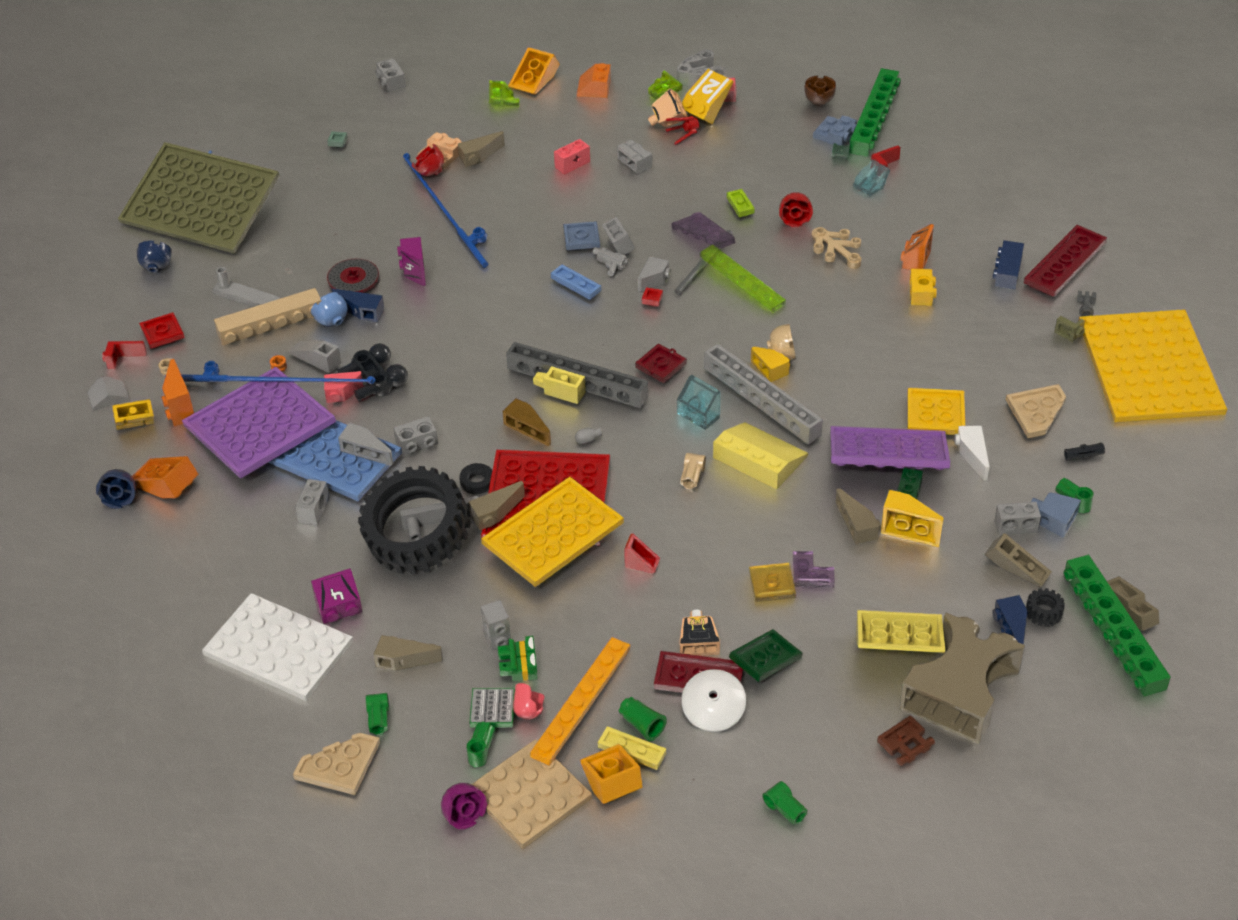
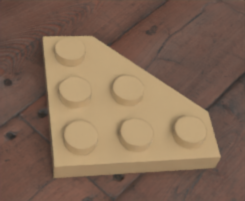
(1036, 408)
(339, 764)

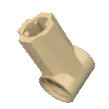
(693, 466)

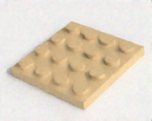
(530, 796)

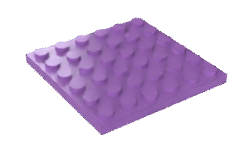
(258, 422)

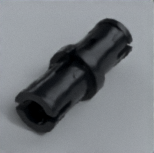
(1084, 451)

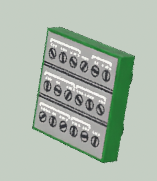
(492, 706)

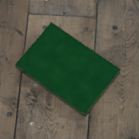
(765, 655)

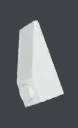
(973, 448)

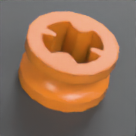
(279, 362)

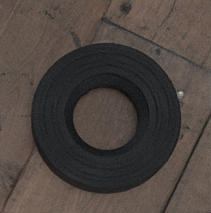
(475, 469)

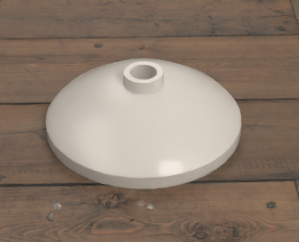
(715, 713)

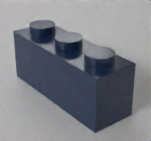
(1008, 264)

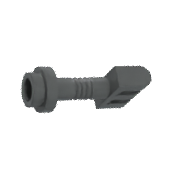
(1086, 309)

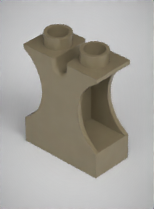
(954, 687)

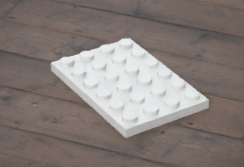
(278, 646)

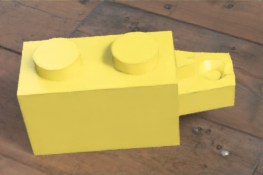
(561, 384)

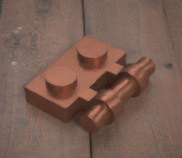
(903, 734)

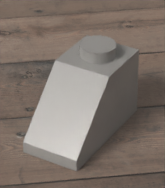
(653, 273)

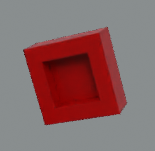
(652, 296)

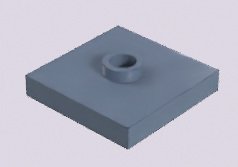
(581, 235)

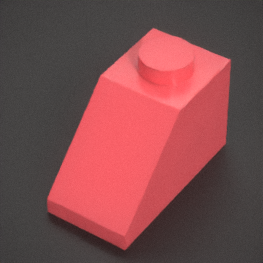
(341, 390)

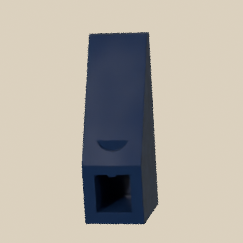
(363, 305)
(1011, 616)

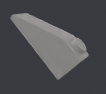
(363, 443)

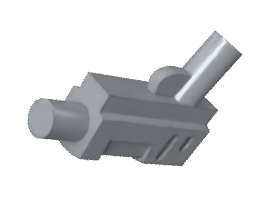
(610, 259)

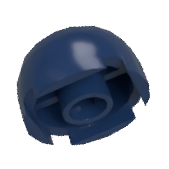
(153, 256)
(116, 488)

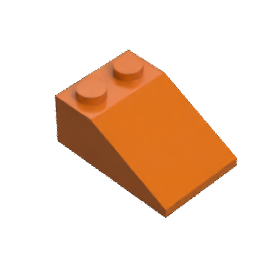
(176, 396)
(165, 476)

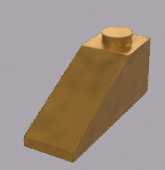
(524, 419)

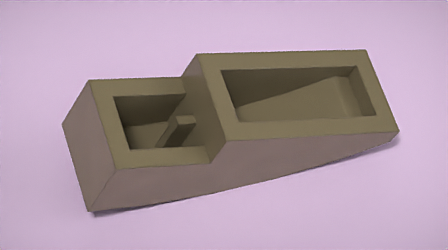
(1134, 602)

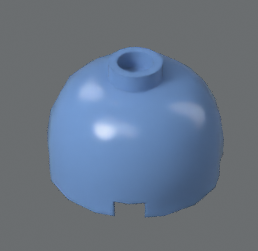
(330, 310)

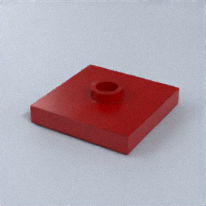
(161, 330)

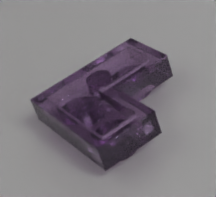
(809, 576)

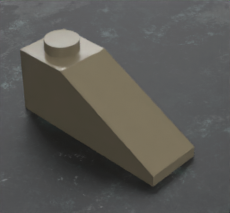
(479, 149)
(496, 505)
(858, 518)
(1017, 560)

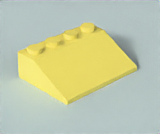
(757, 454)
(900, 631)

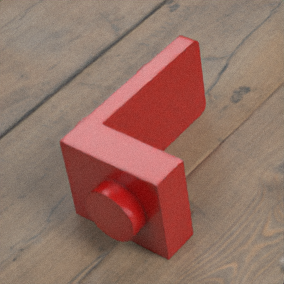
(887, 156)
(122, 349)

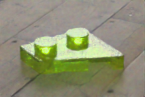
(663, 85)
(501, 95)

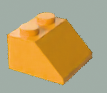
(612, 773)

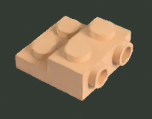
(447, 145)

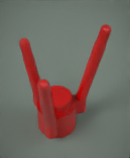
(691, 125)

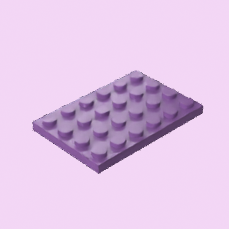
(889, 447)

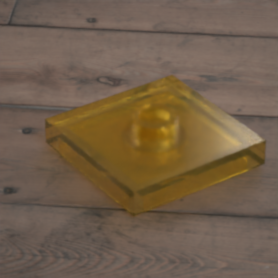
(772, 582)

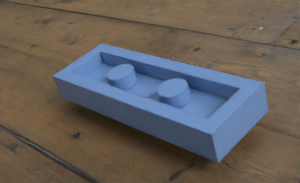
(576, 282)

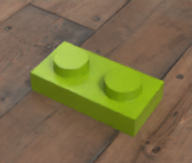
(740, 203)

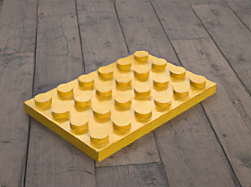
(552, 531)

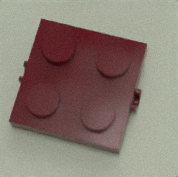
(661, 363)

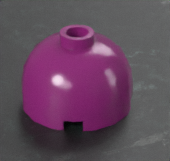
(463, 805)

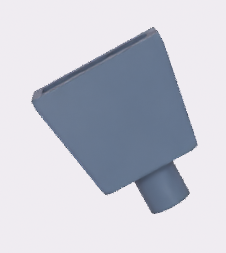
(1057, 512)

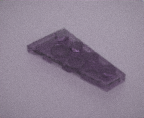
(704, 228)

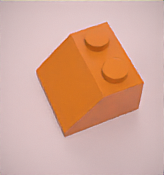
(595, 81)

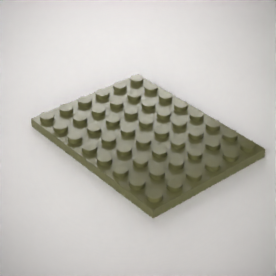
(199, 197)

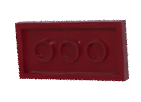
(677, 669)

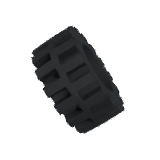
(1048, 598)

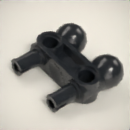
(370, 365)

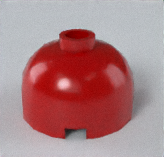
(429, 161)
(795, 209)

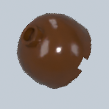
(820, 90)

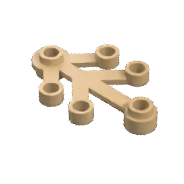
(822, 235)

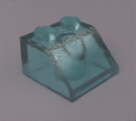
(699, 402)

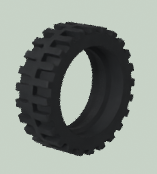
(403, 488)

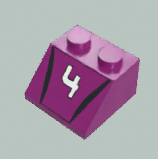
(412, 259)
(336, 596)

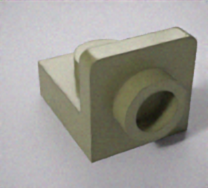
(1069, 329)

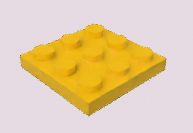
(935, 409)

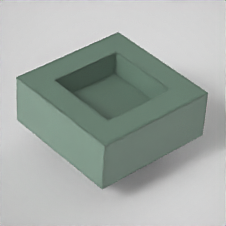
(337, 139)

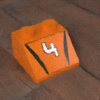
(918, 249)

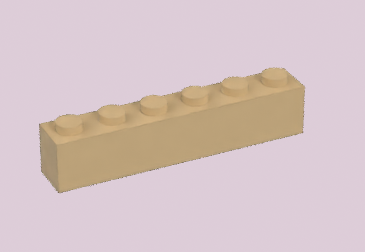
(266, 316)

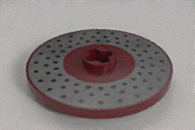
(353, 275)

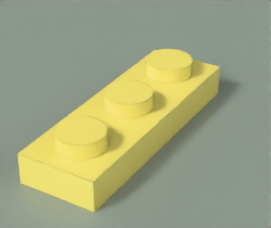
(640, 750)

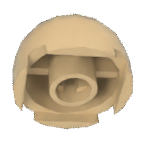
(782, 341)

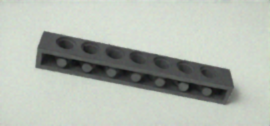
(598, 379)

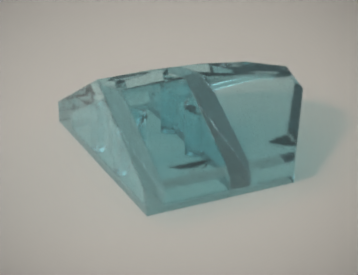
(871, 178)

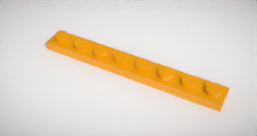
(580, 701)

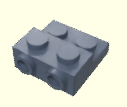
(835, 130)

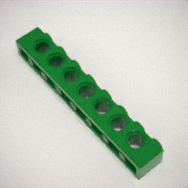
(875, 112)
(1117, 626)

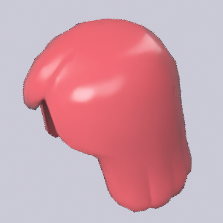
(527, 703)

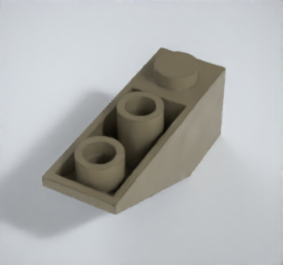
(401, 654)

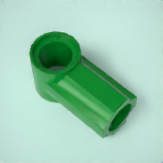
(1085, 494)
(377, 708)
(479, 744)
(781, 798)

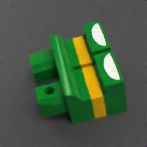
(522, 660)

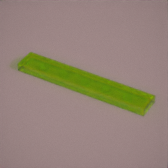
(743, 278)

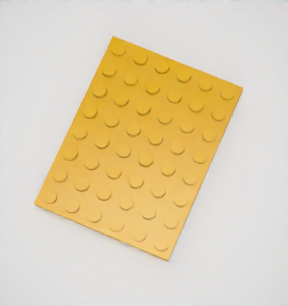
(1151, 366)

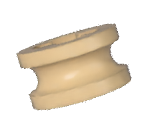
(163, 365)

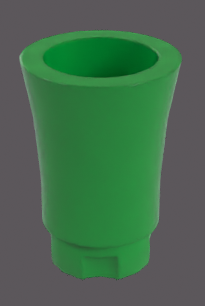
(643, 718)

